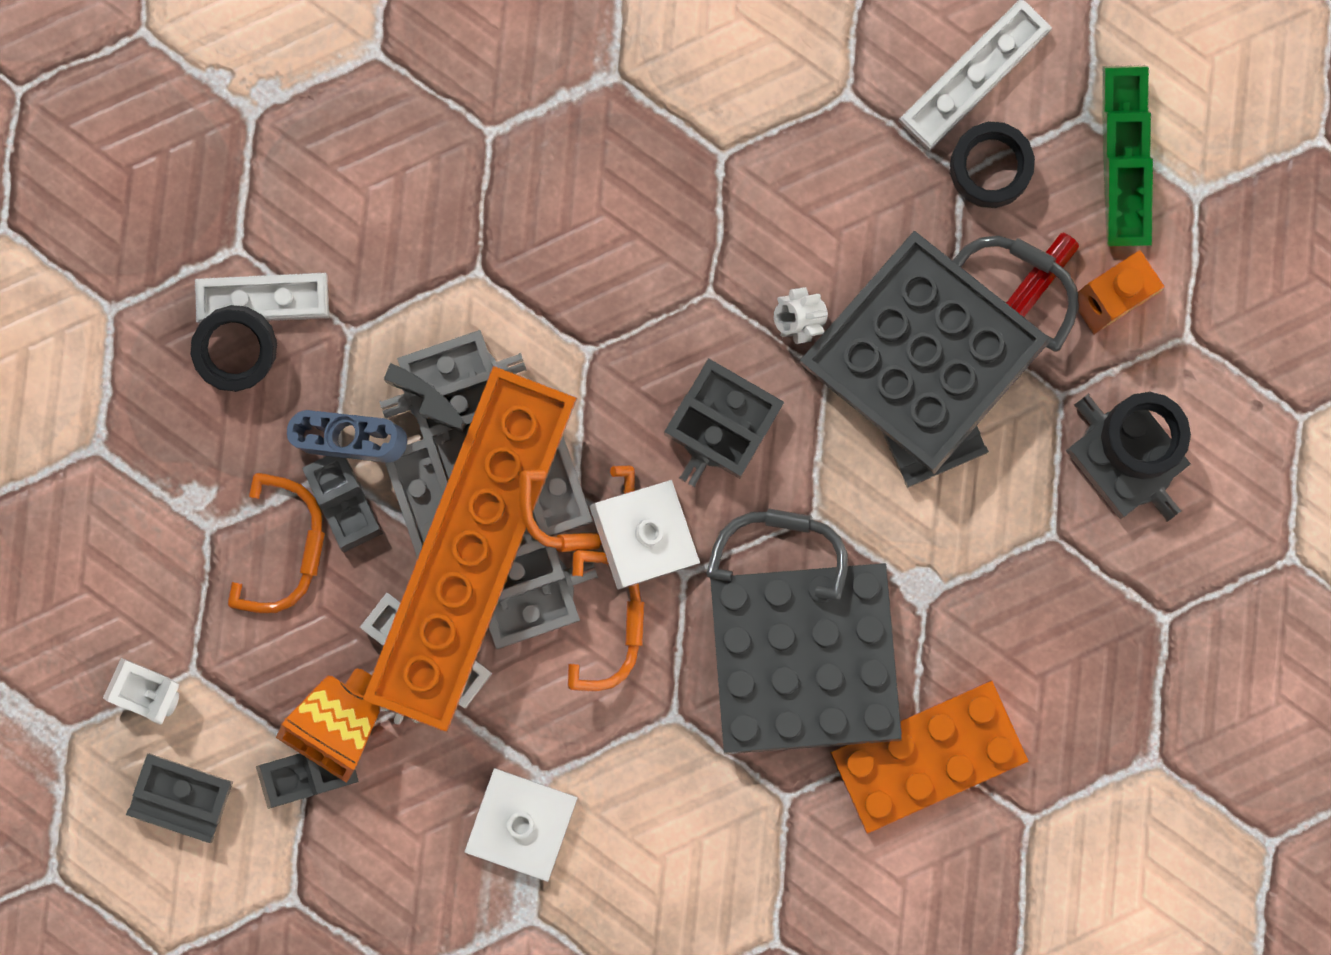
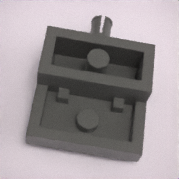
(722, 421)

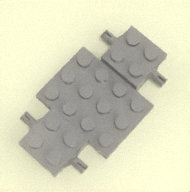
(539, 584)

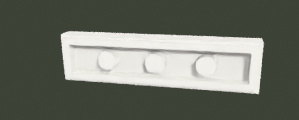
(975, 74)

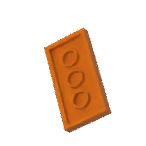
(938, 757)

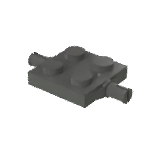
(1144, 441)

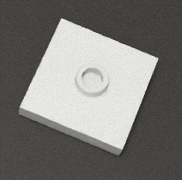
(644, 534)
(521, 824)

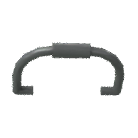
(1039, 260)
(788, 521)

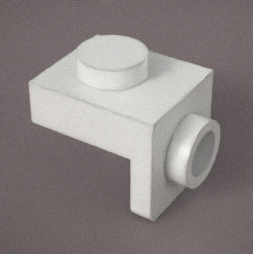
(142, 691)

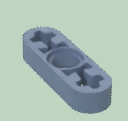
(359, 448)

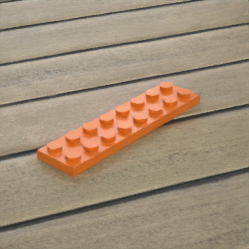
(468, 550)

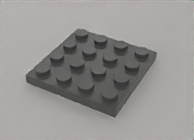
(924, 351)
(802, 664)

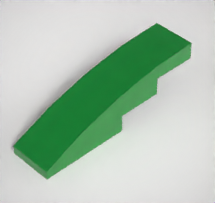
(1127, 156)

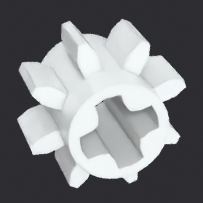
(800, 315)

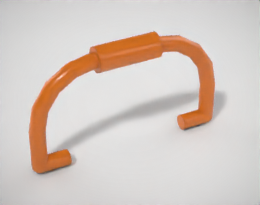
(565, 542)
(311, 553)
(634, 630)

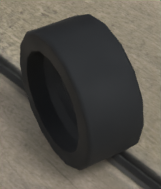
(1007, 135)
(216, 376)
(1174, 418)

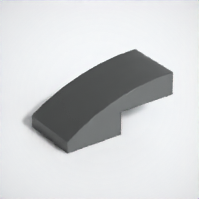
(434, 406)
(342, 501)
(296, 779)

